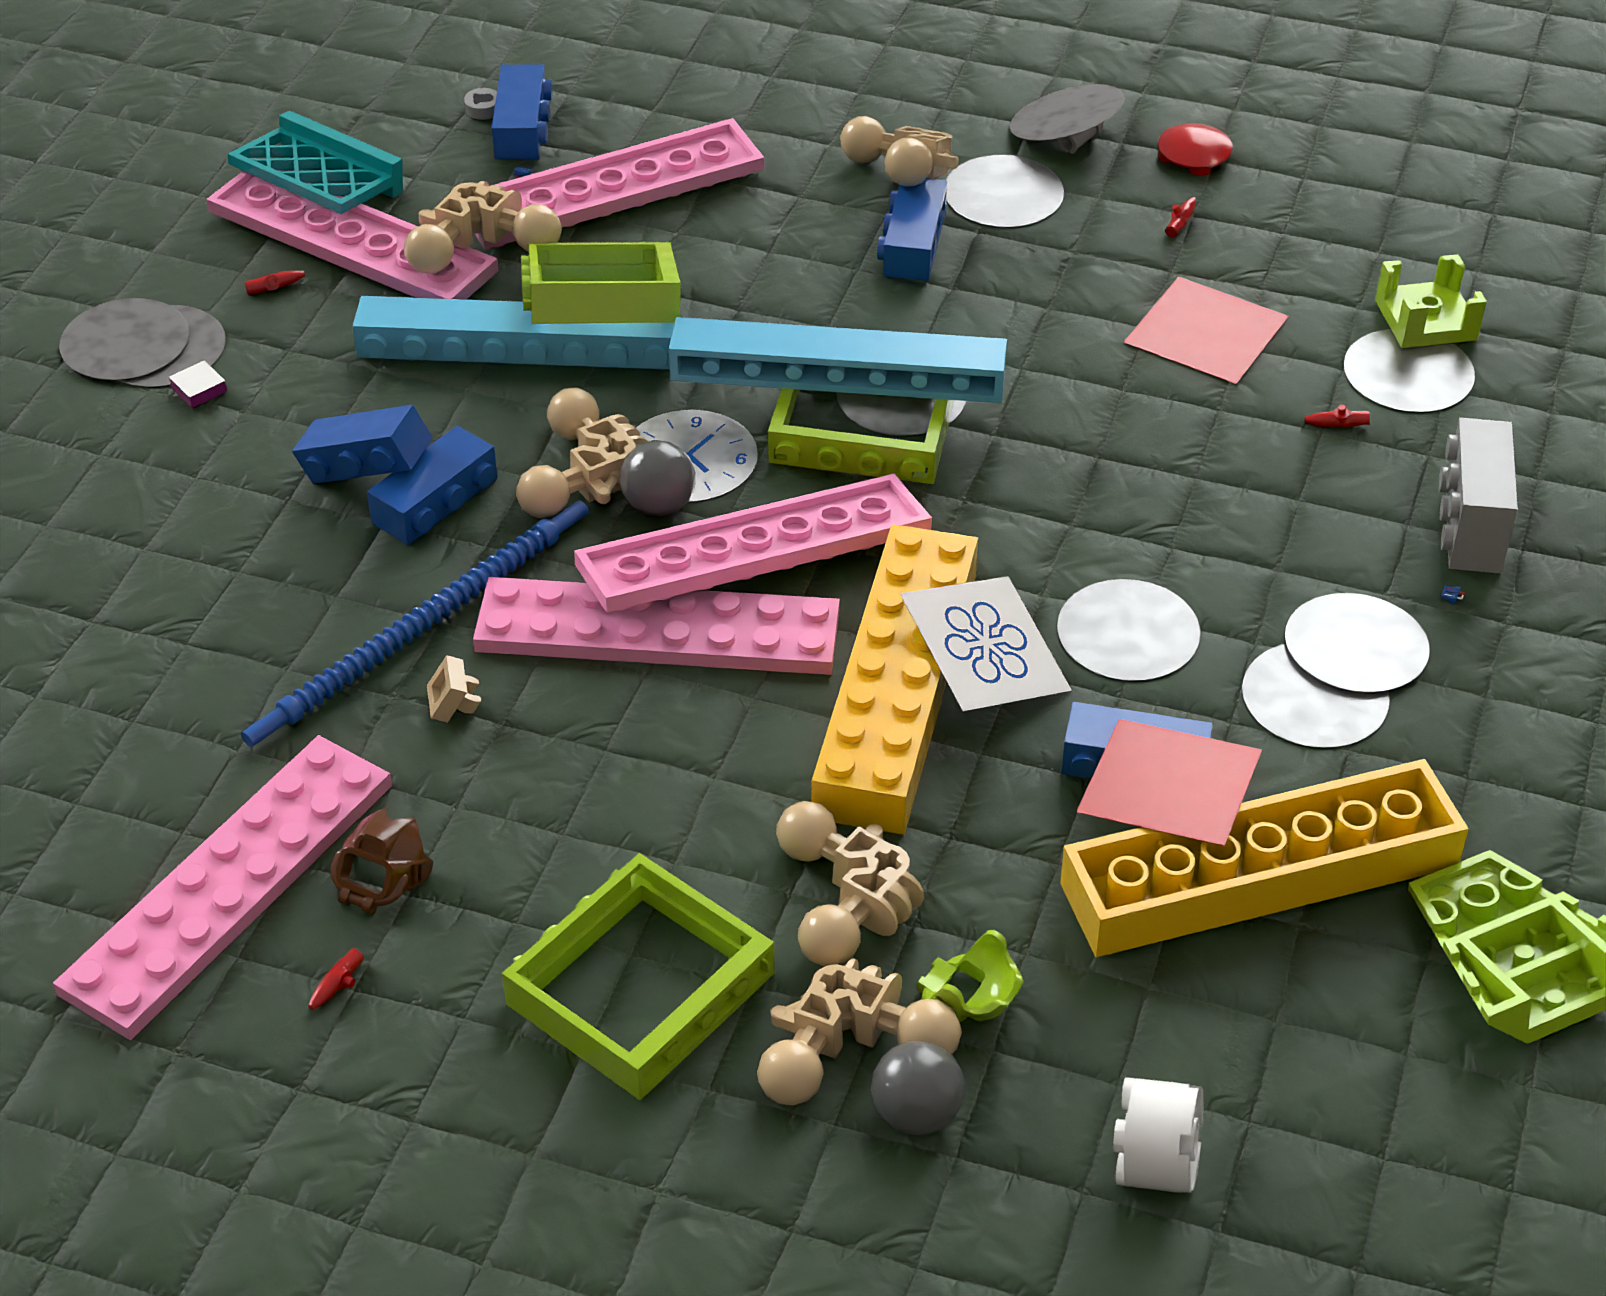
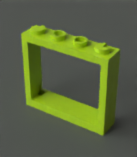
(601, 283)
(856, 452)
(642, 1068)

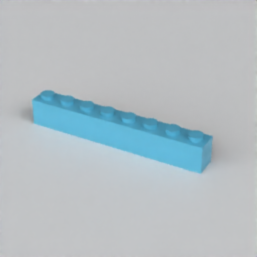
(500, 334)
(838, 359)

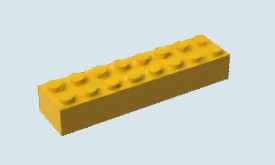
(889, 687)
(1277, 857)

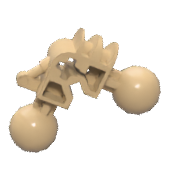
(910, 152)
(474, 210)
(593, 464)
(871, 880)
(841, 1001)

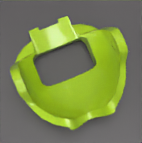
(986, 963)

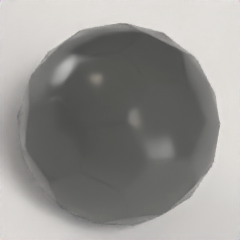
(657, 478)
(918, 1088)

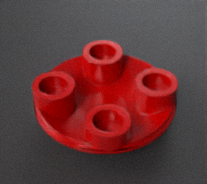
(1194, 147)

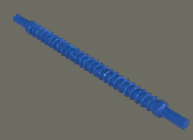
(291, 708)

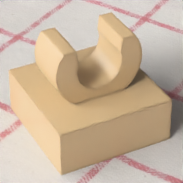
(451, 690)

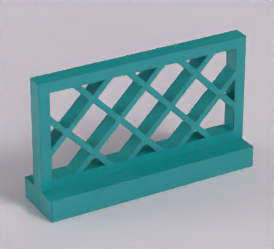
(320, 149)

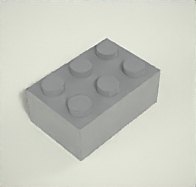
(1479, 495)

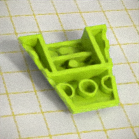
(1516, 946)

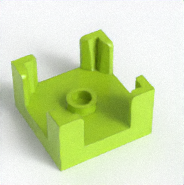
(1431, 310)

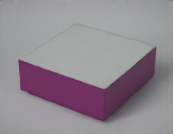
(198, 384)

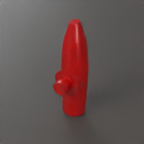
(1180, 217)
(273, 281)
(1339, 418)
(337, 978)

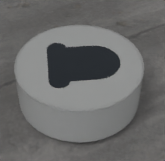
(480, 103)

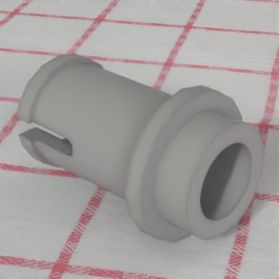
(1073, 142)

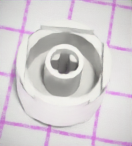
(1159, 1135)

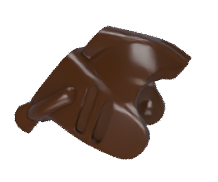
(388, 843)

